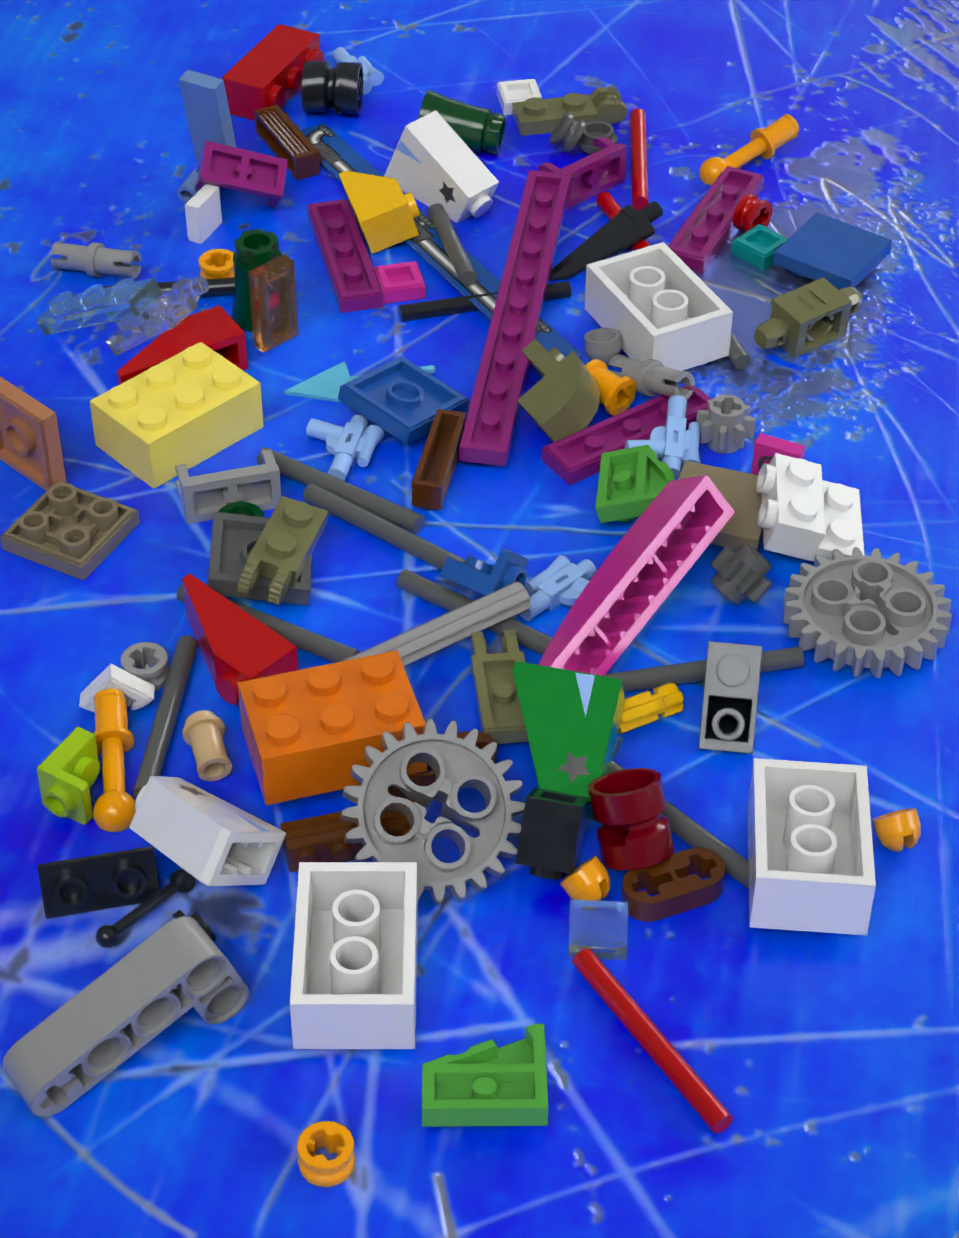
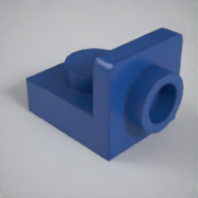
(485, 577)

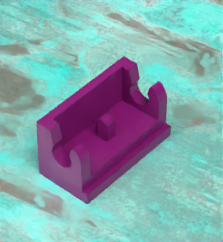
(241, 171)
(593, 173)

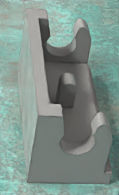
(210, 492)

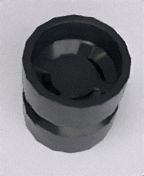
(332, 87)

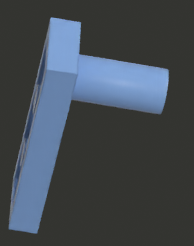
(207, 119)

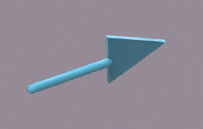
(327, 383)

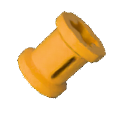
(615, 391)

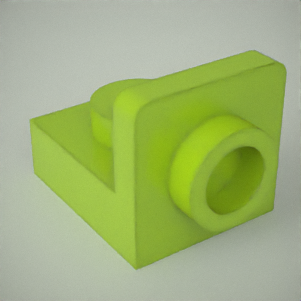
(68, 776)

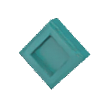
(758, 246)

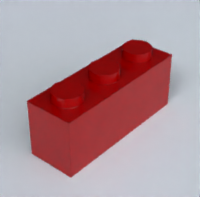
(270, 70)

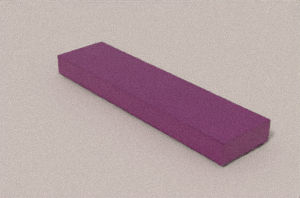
(711, 220)
(345, 256)
(581, 452)

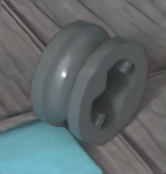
(567, 132)

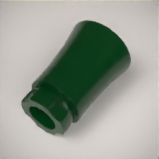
(473, 124)
(251, 251)

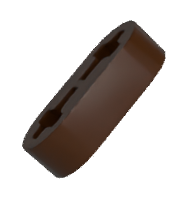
(673, 885)

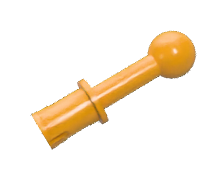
(762, 144)
(115, 807)

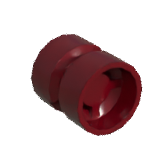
(632, 827)

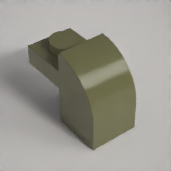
(564, 396)

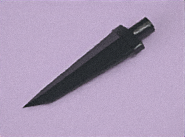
(615, 236)

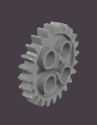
(867, 612)
(456, 766)

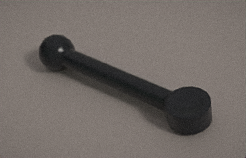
(179, 881)

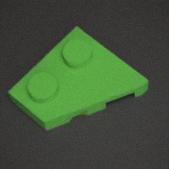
(629, 483)
(488, 1085)

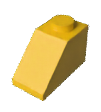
(380, 209)

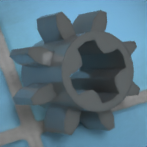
(741, 573)

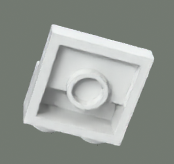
(805, 513)

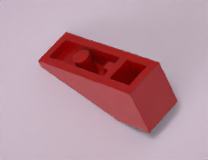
(209, 326)
(233, 641)

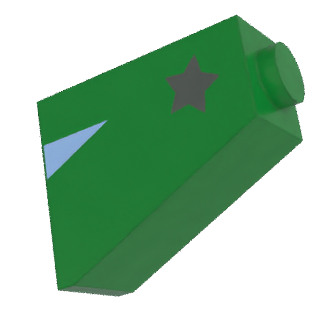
(569, 725)

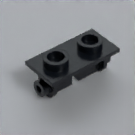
(98, 882)

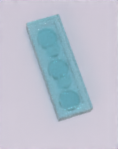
(98, 305)

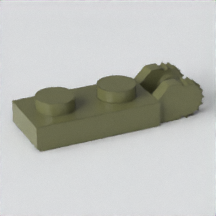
(543, 115)
(283, 547)
(496, 688)

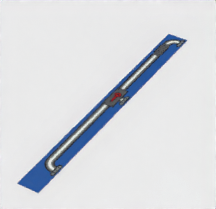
(340, 157)

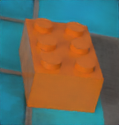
(318, 720)

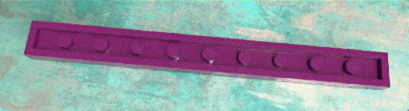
(515, 320)

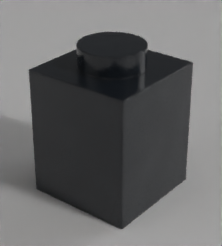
(552, 833)

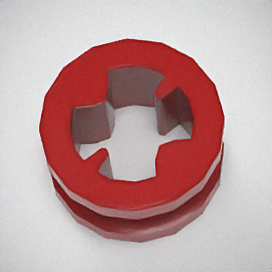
(751, 212)

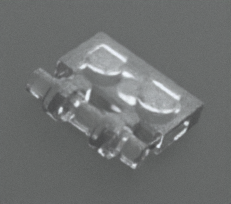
(160, 316)

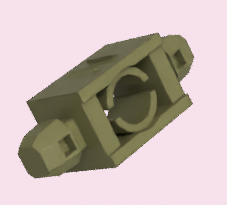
(808, 317)

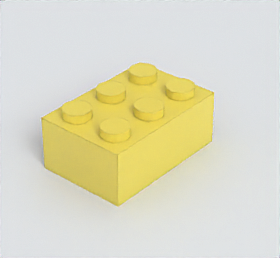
(177, 414)

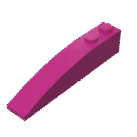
(638, 576)

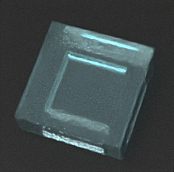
(599, 927)

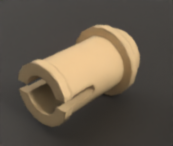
(205, 736)

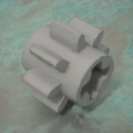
(725, 424)

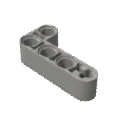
(122, 1013)

